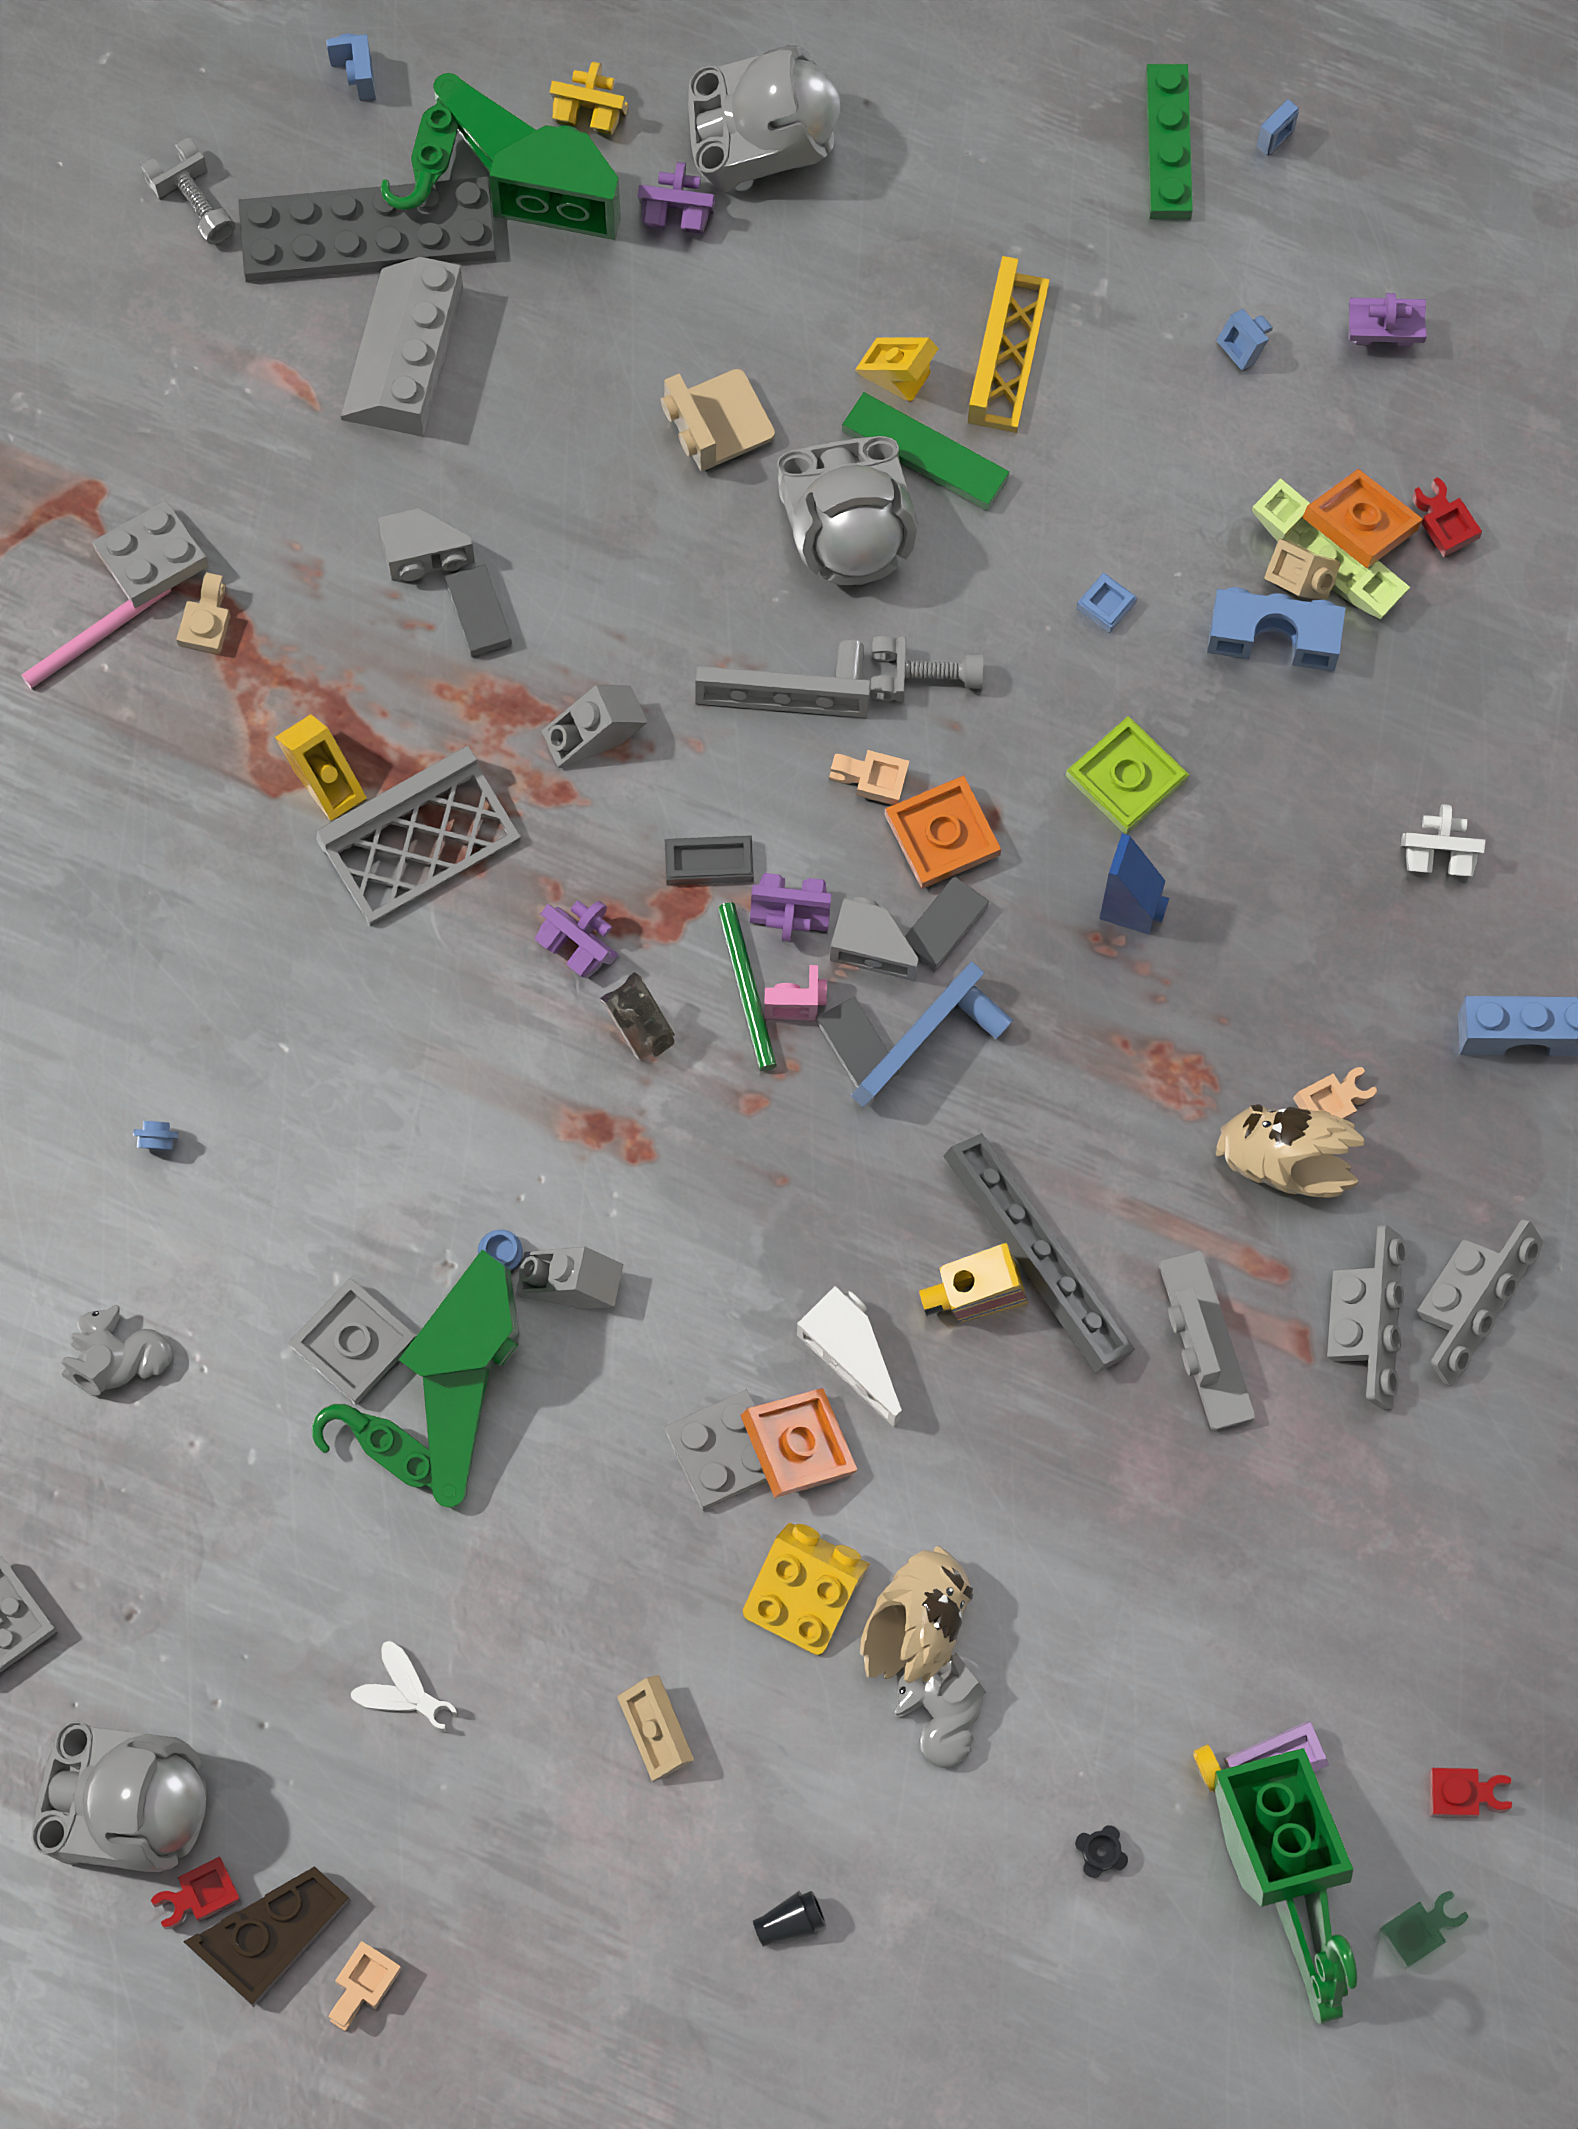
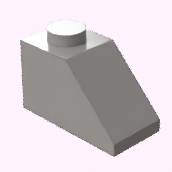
(872, 940)

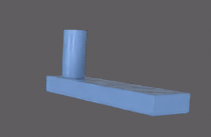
(959, 992)

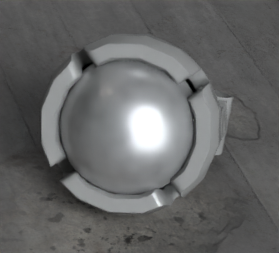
(761, 116)
(848, 508)
(119, 1801)

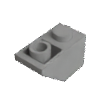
(422, 544)
(594, 724)
(570, 1277)

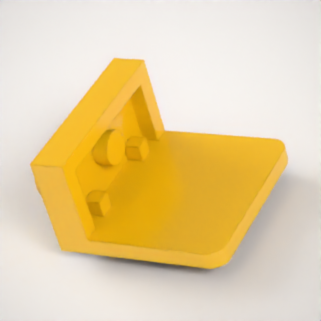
(804, 1587)

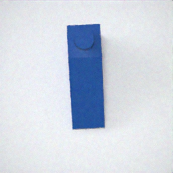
(1133, 889)

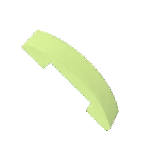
(1369, 588)

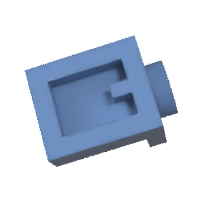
(355, 54)

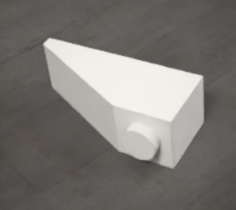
(846, 1342)

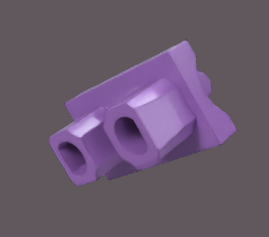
(695, 205)
(1387, 320)
(790, 908)
(591, 950)

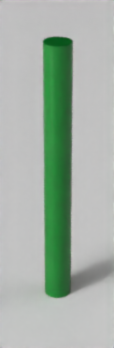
(747, 986)

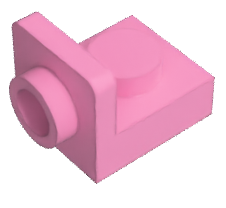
(791, 1002)

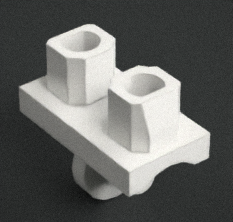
(1462, 850)

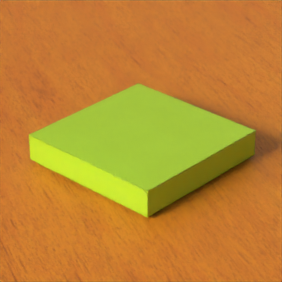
(1127, 775)

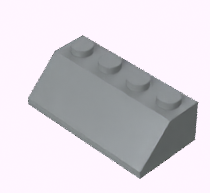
(404, 345)

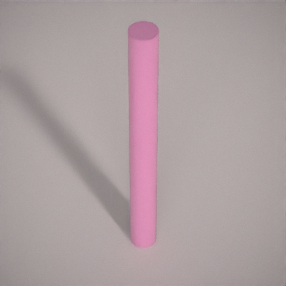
(85, 641)

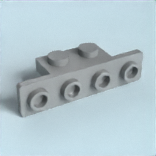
(1473, 1293)
(1367, 1314)
(1206, 1340)

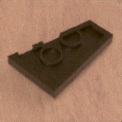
(267, 1937)

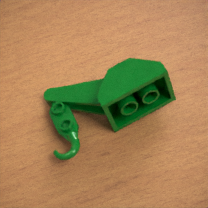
(535, 175)
(454, 1357)
(1289, 1849)

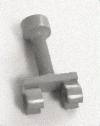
(214, 224)
(889, 688)

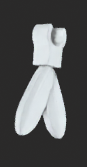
(406, 1695)

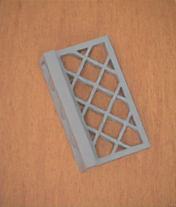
(400, 801)

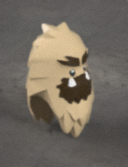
(1291, 1149)
(917, 1618)

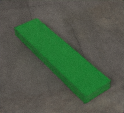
(928, 451)

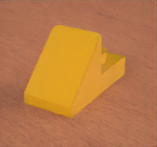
(898, 364)

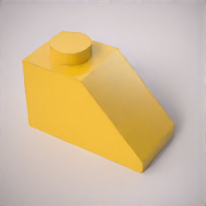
(321, 766)

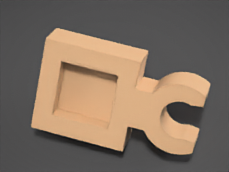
(1335, 1097)

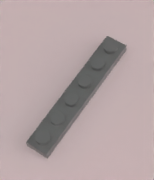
(1039, 1253)

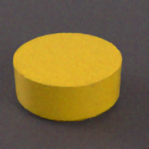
(1207, 1765)

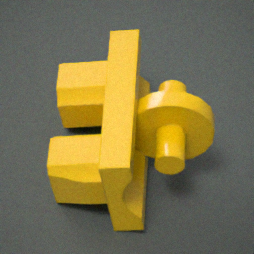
(570, 97)

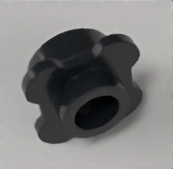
(1106, 1839)

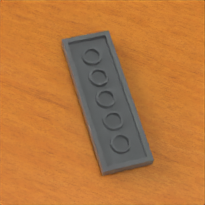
(362, 232)

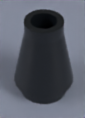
(791, 1919)

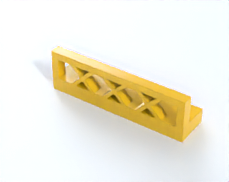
(995, 338)

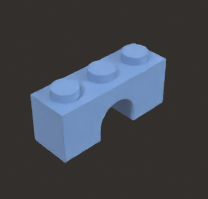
(1311, 626)
(1500, 1022)

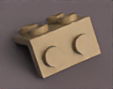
(717, 417)

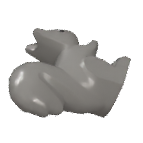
(108, 1361)
(953, 1703)

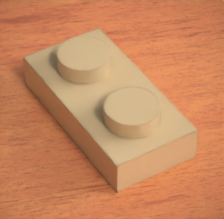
(655, 1728)

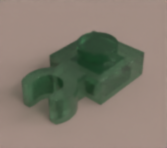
(1417, 1933)

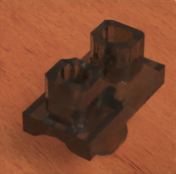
(639, 1018)

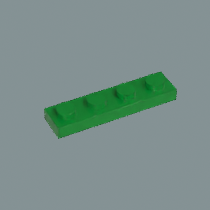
(1169, 141)

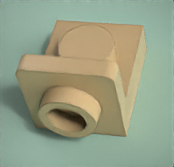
(1302, 571)

